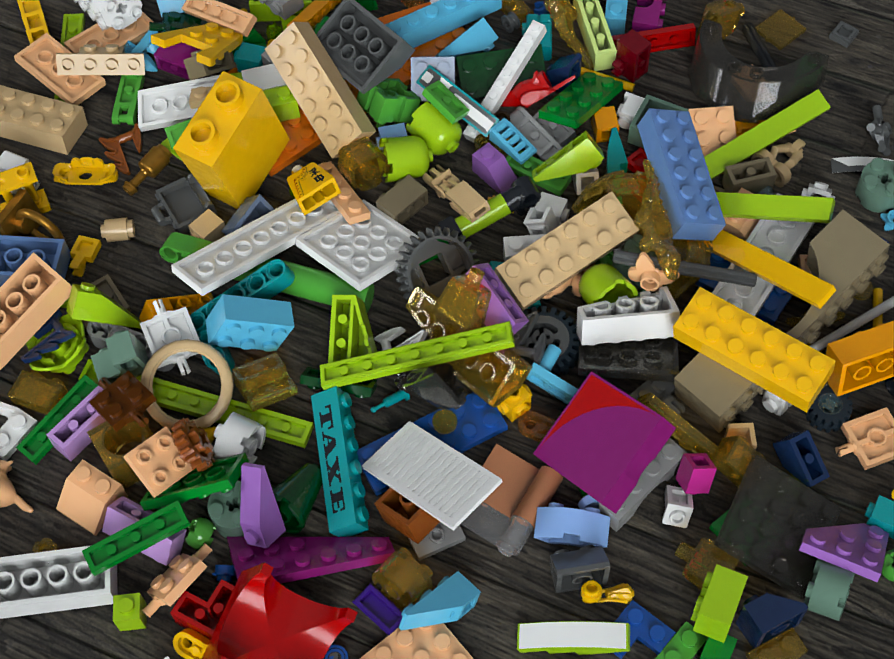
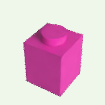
(696, 473)

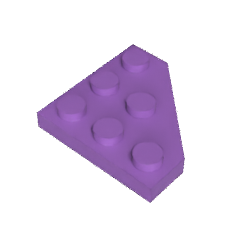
(851, 547)

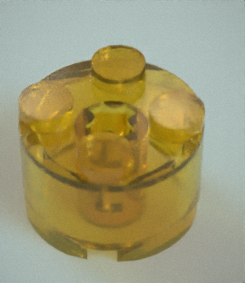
(363, 164)
(403, 578)

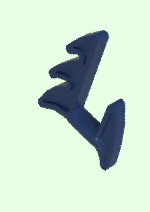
(51, 342)

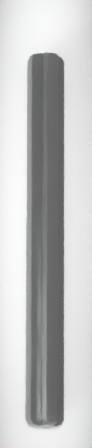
(694, 269)

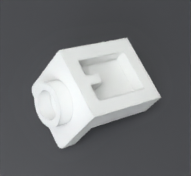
(677, 507)

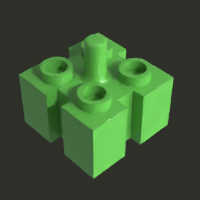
(389, 102)

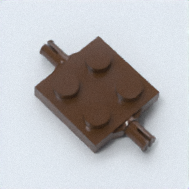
(123, 401)

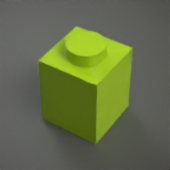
(128, 612)

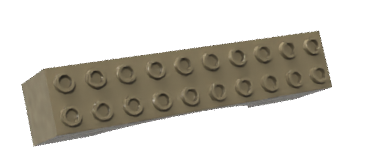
(842, 255)

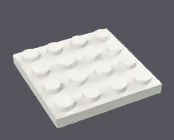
(357, 251)

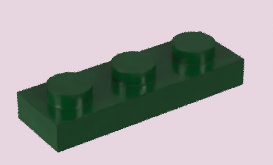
(363, 389)

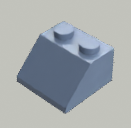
(249, 210)

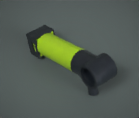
(520, 196)

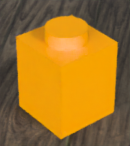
(603, 122)

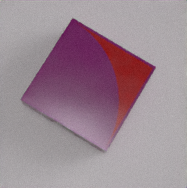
(604, 441)

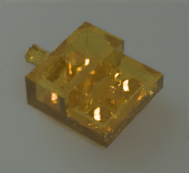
(264, 381)

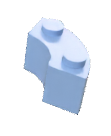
(571, 526)

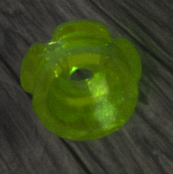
(273, 31)

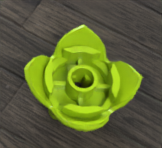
(68, 354)

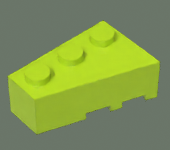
(349, 329)

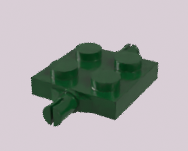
(175, 21)

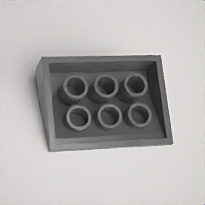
(362, 46)

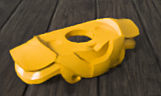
(70, 172)

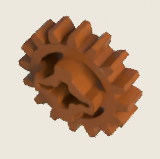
(193, 444)

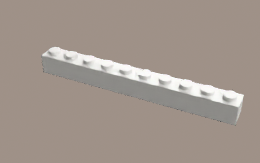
(510, 72)

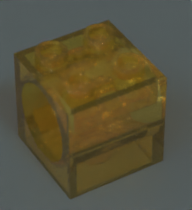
(109, 442)

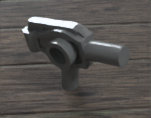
(880, 131)

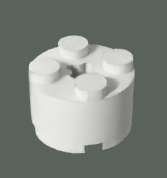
(238, 436)

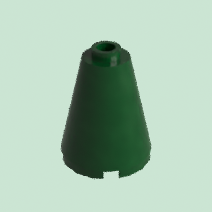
(297, 496)

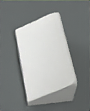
(263, 76)

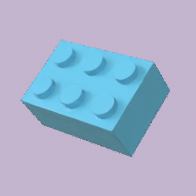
(249, 323)

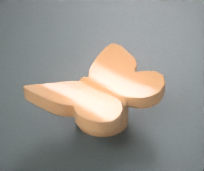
(645, 272)

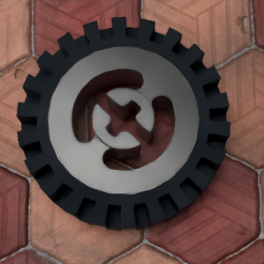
(559, 333)

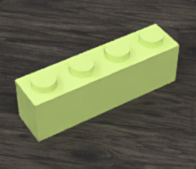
(595, 33)

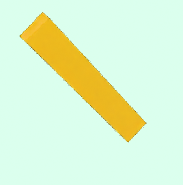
(773, 269)

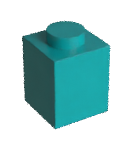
(248, 56)
(881, 515)

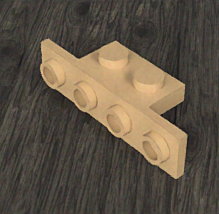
(100, 61)

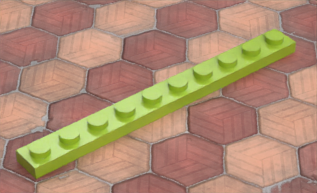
(199, 403)

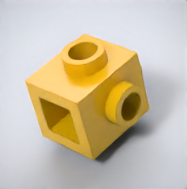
(516, 403)

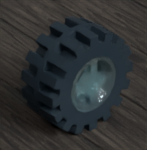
(838, 407)

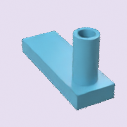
(543, 378)

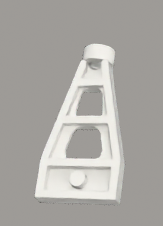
(14, 429)

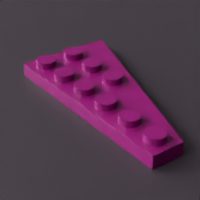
(309, 556)

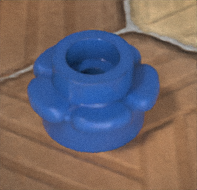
(224, 572)

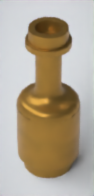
(150, 166)

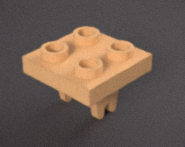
(158, 462)

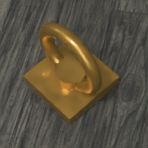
(23, 218)

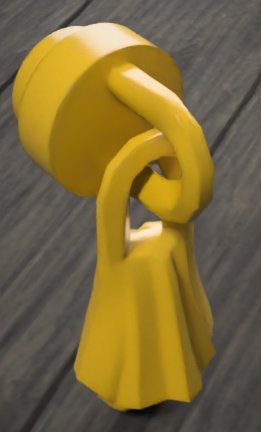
(592, 592)

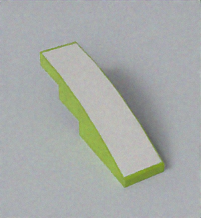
(573, 636)

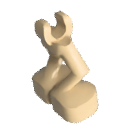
(782, 170)

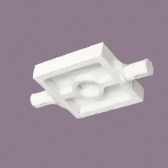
(169, 327)

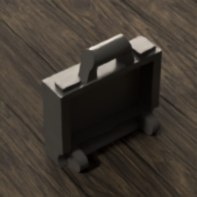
(183, 203)

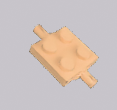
(869, 438)
(177, 578)

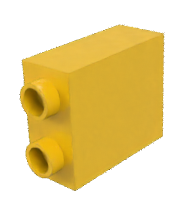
(232, 140)

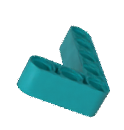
(247, 287)

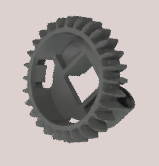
(453, 257)

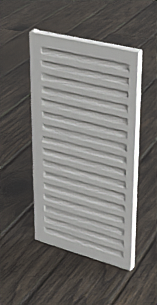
(432, 475)

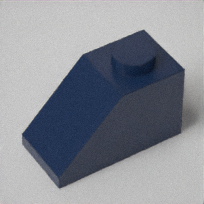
(563, 69)
(801, 458)

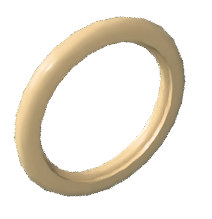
(200, 348)

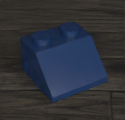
(768, 617)

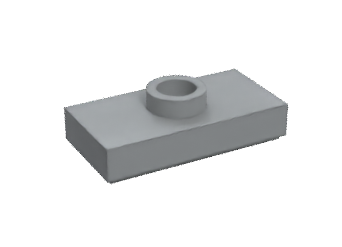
(438, 540)

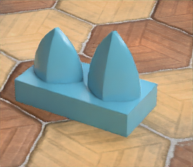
(146, 46)

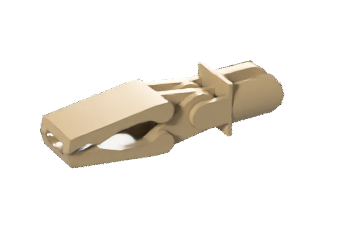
(462, 196)

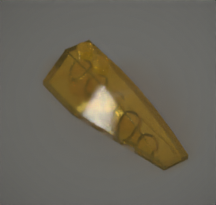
(489, 375)

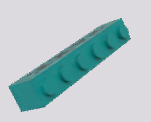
(339, 463)

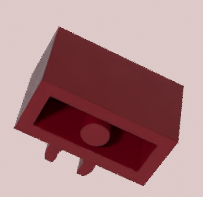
(631, 56)

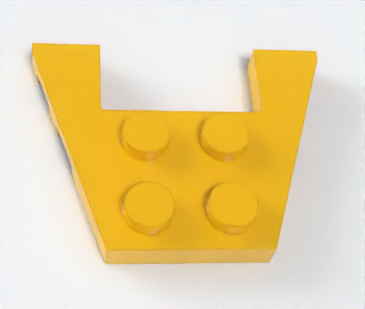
(209, 38)

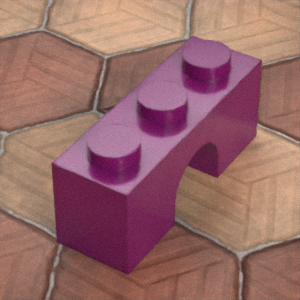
(649, 16)

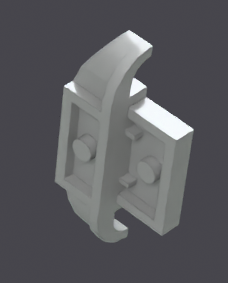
(542, 134)

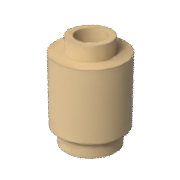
(117, 229)

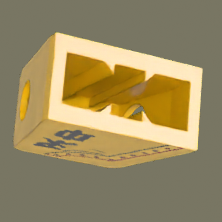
(312, 186)

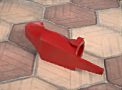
(532, 90)

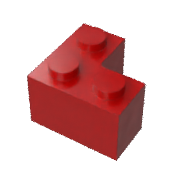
(202, 615)

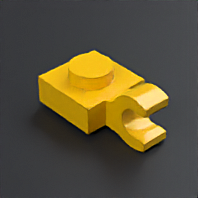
(83, 251)

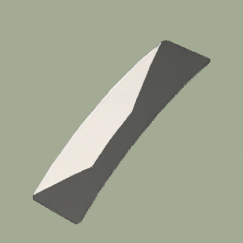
(851, 164)

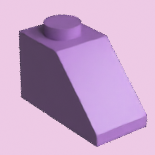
(493, 168)

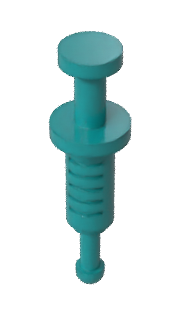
(391, 400)

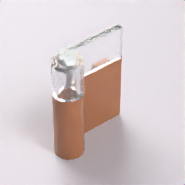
(511, 509)

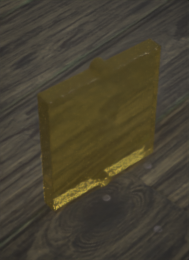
(780, 29)

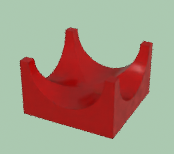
(274, 622)

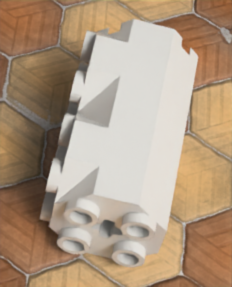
(112, 12)

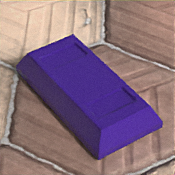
(379, 609)

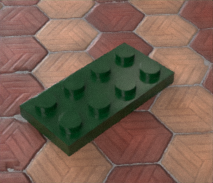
(480, 70)

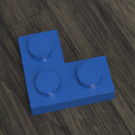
(645, 628)

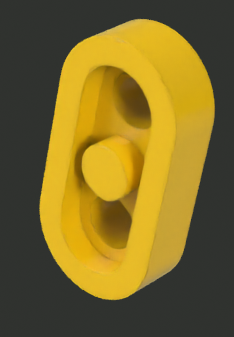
(190, 650)

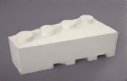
(628, 319)

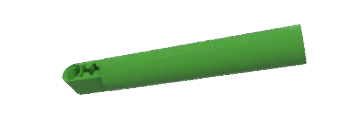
(307, 284)

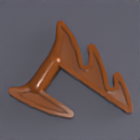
(117, 154)

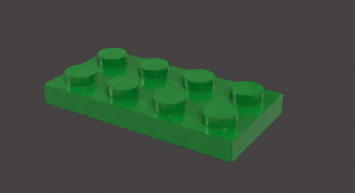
(580, 100)
(200, 484)

